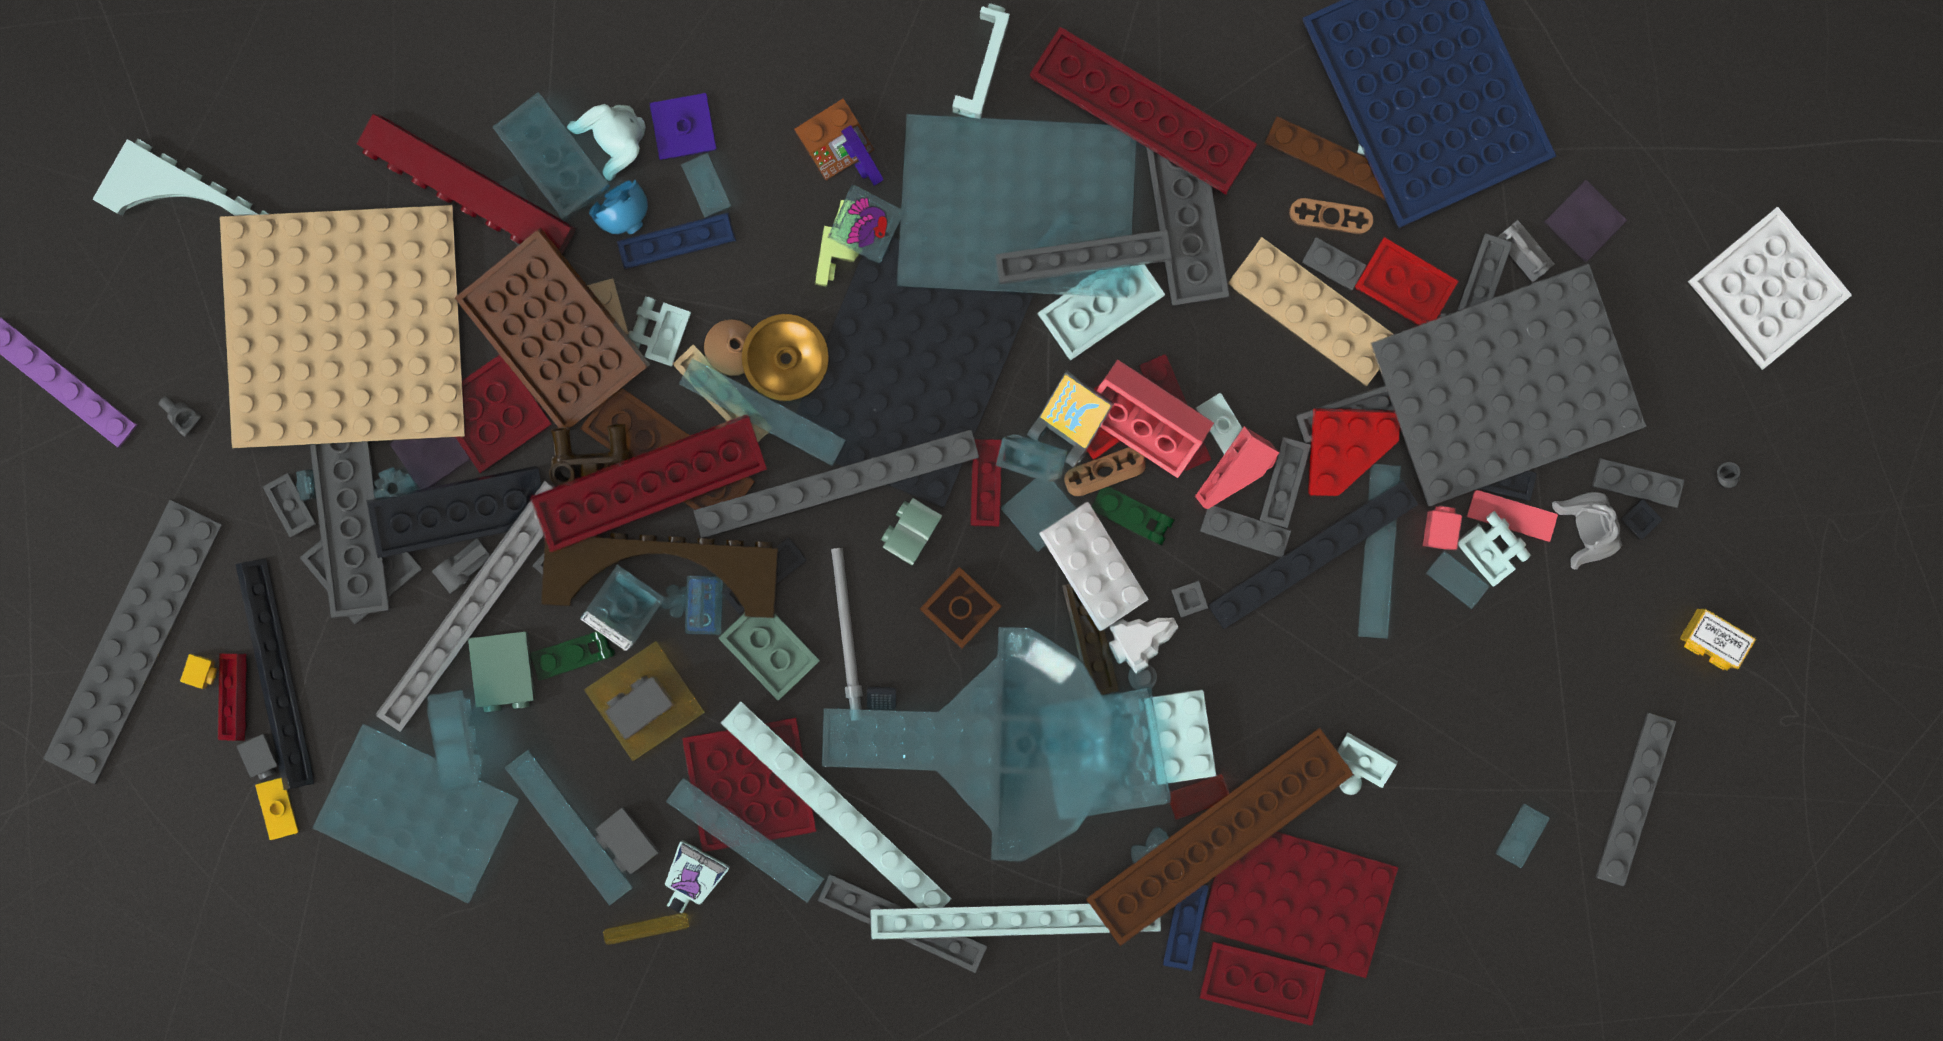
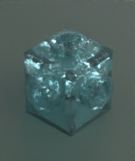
(403, 481)

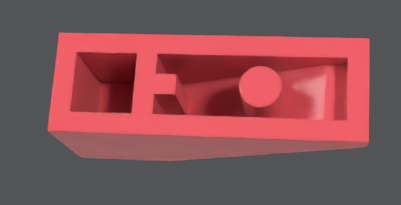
(1240, 466)

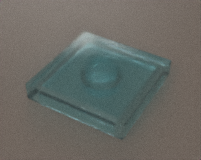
(1036, 509)

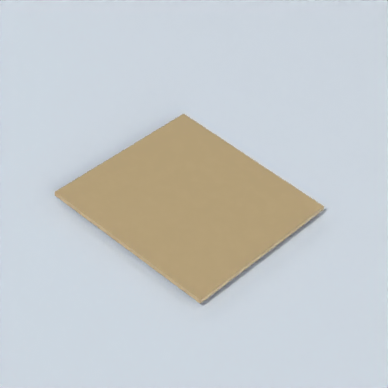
(342, 326)

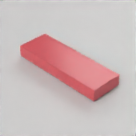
(1521, 517)

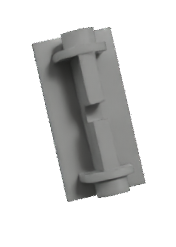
(1526, 251)

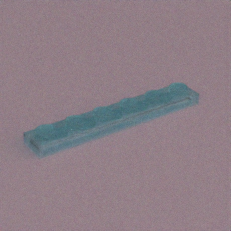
(762, 412)
(1378, 562)
(568, 827)
(745, 840)

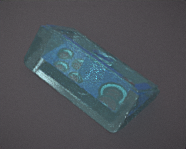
(703, 605)

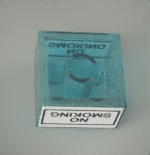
(622, 608)

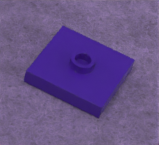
(683, 126)

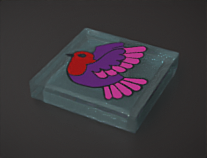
(865, 224)

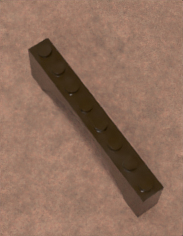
(745, 570)

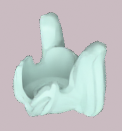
(616, 132)

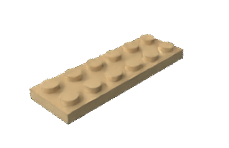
(1310, 309)

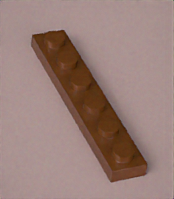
(1323, 155)

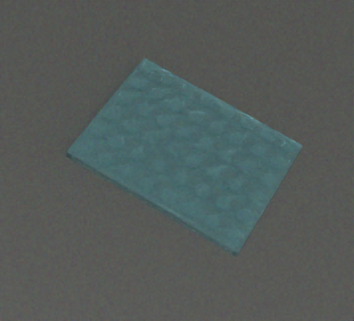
(1005, 189)

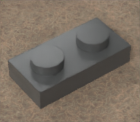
(1333, 264)
(288, 506)

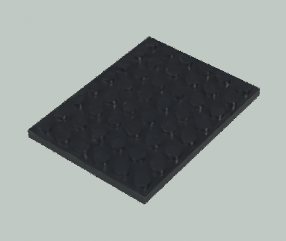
(911, 367)

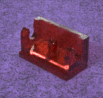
(1197, 796)

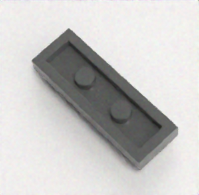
(1486, 271)
(1285, 482)
(1638, 483)
(1245, 531)

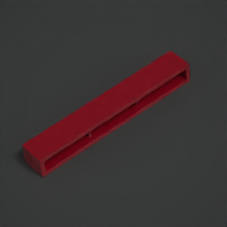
(460, 183)

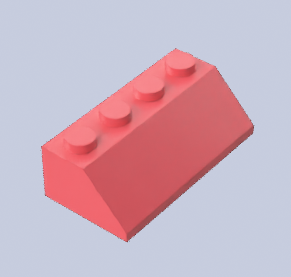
(1152, 419)

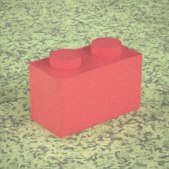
(1442, 528)

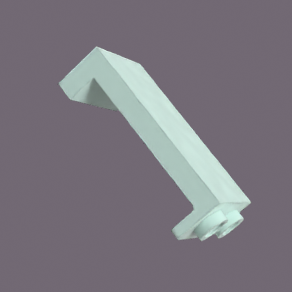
(975, 107)

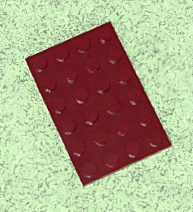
(1303, 902)

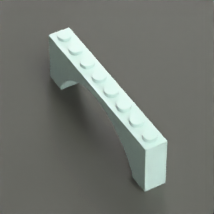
(142, 177)

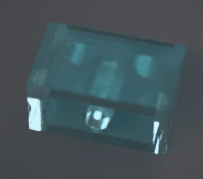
(1031, 458)

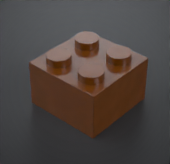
(960, 607)

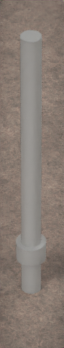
(853, 690)

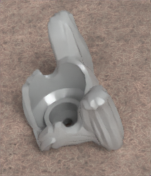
(1596, 526)

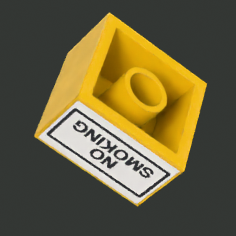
(1718, 639)

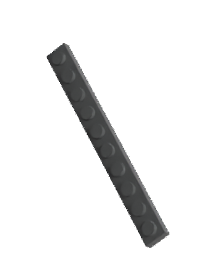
(836, 484)

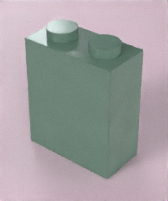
(502, 671)

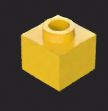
(199, 671)

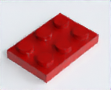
(1405, 283)

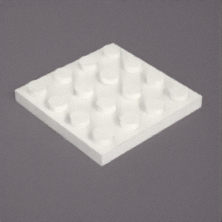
(1769, 288)

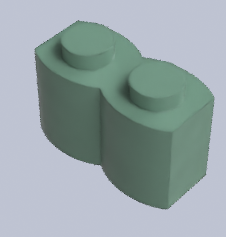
(911, 531)

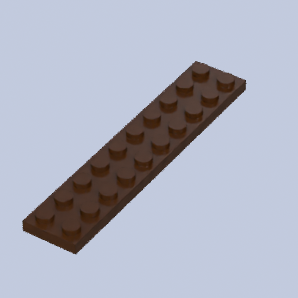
(1219, 836)

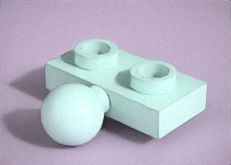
(1364, 762)

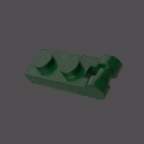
(1131, 514)
(570, 655)

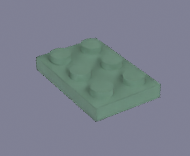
(769, 652)

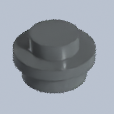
(1143, 679)

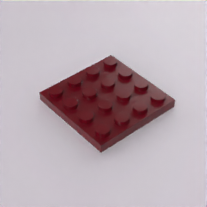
(746, 786)

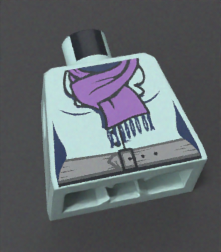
(693, 876)

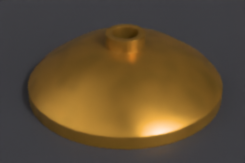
(763, 357)

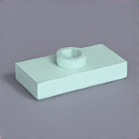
(1225, 423)

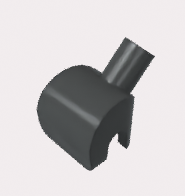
(180, 415)

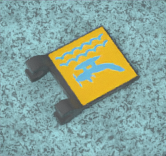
(1074, 414)

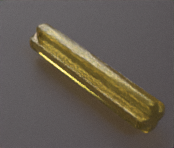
(645, 928)

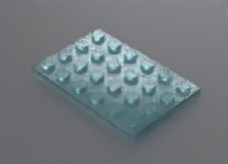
(395, 811)

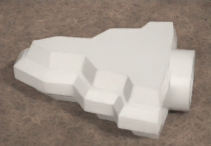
(1140, 640)

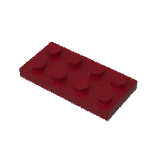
(1262, 983)

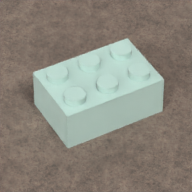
(1184, 735)

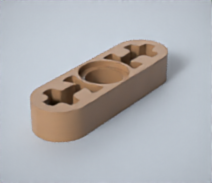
(1351, 226)
(1082, 471)

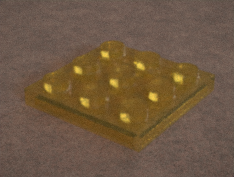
(649, 662)

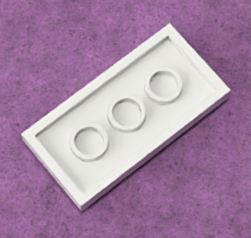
(1093, 566)

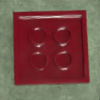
(497, 414)

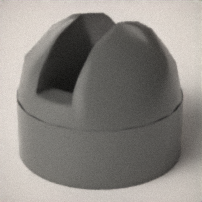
(1726, 472)

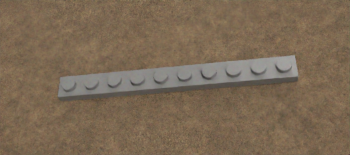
(463, 618)

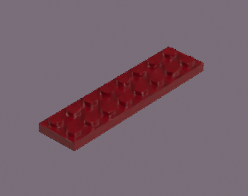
(1143, 110)
(648, 483)

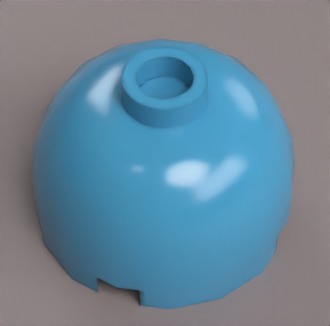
(622, 209)

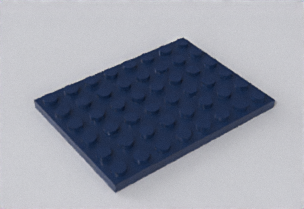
(1429, 98)

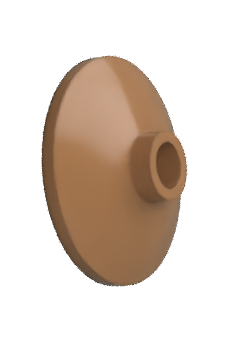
(718, 349)

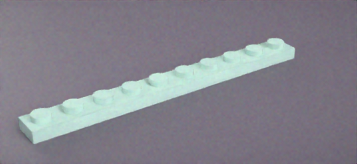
(834, 808)
(989, 921)

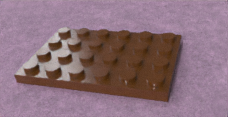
(552, 330)

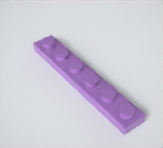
(64, 385)

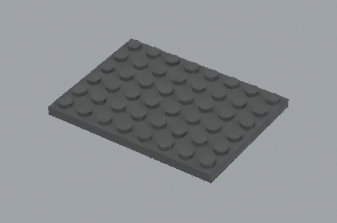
(1508, 384)

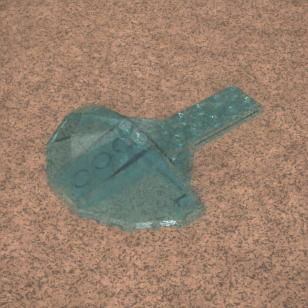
(1016, 743)

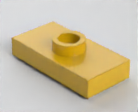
(276, 809)

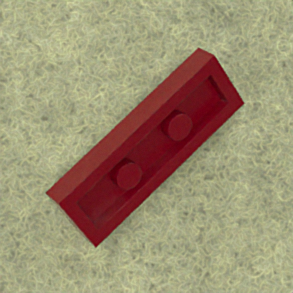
(986, 484)
(232, 697)

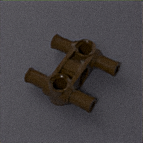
(585, 464)

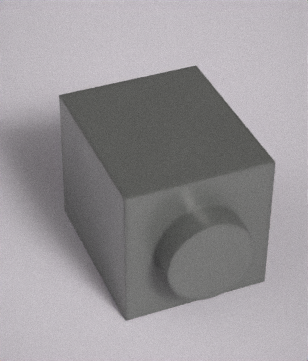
(258, 756)

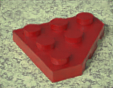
(1347, 445)

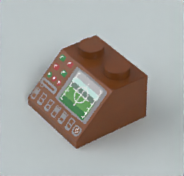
(824, 138)

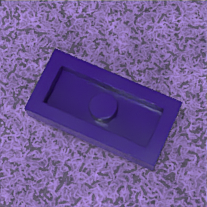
(855, 147)

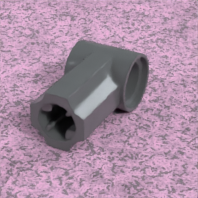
(457, 569)

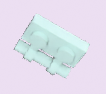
(667, 332)
(1487, 555)

